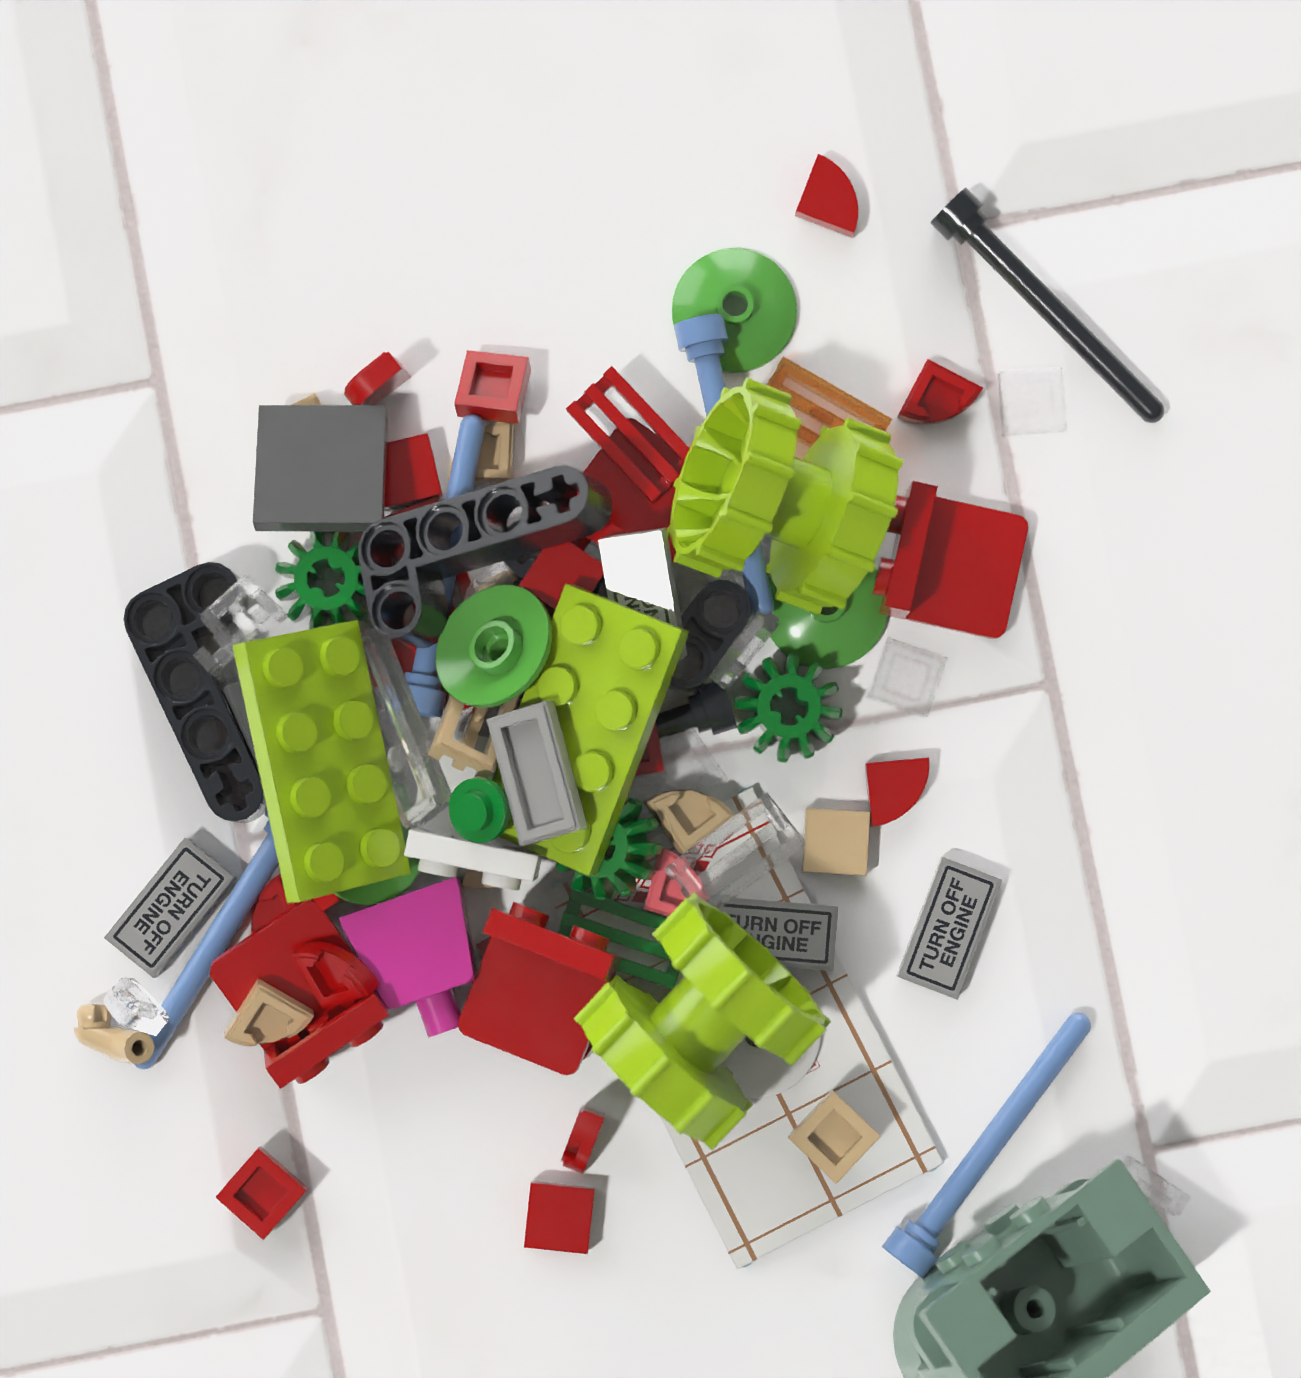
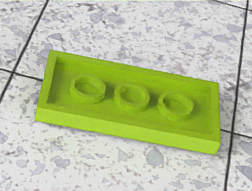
(607, 686)
(321, 760)

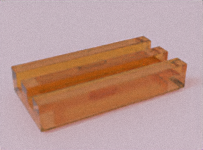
(827, 391)

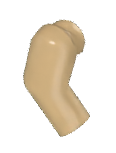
(114, 1042)

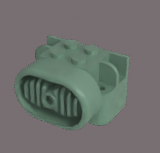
(1050, 1288)

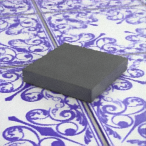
(320, 467)

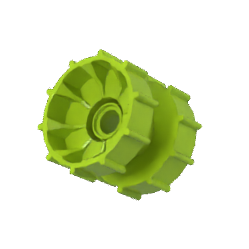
(818, 510)
(677, 1048)

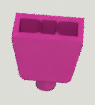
(418, 950)

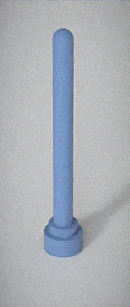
(703, 342)
(423, 679)
(215, 941)
(917, 1241)

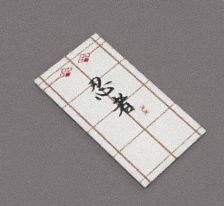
(756, 1179)

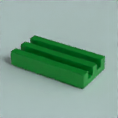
(627, 966)

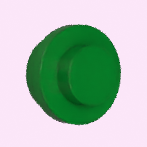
(479, 810)

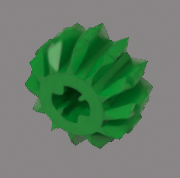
(308, 569)
(804, 695)
(628, 860)

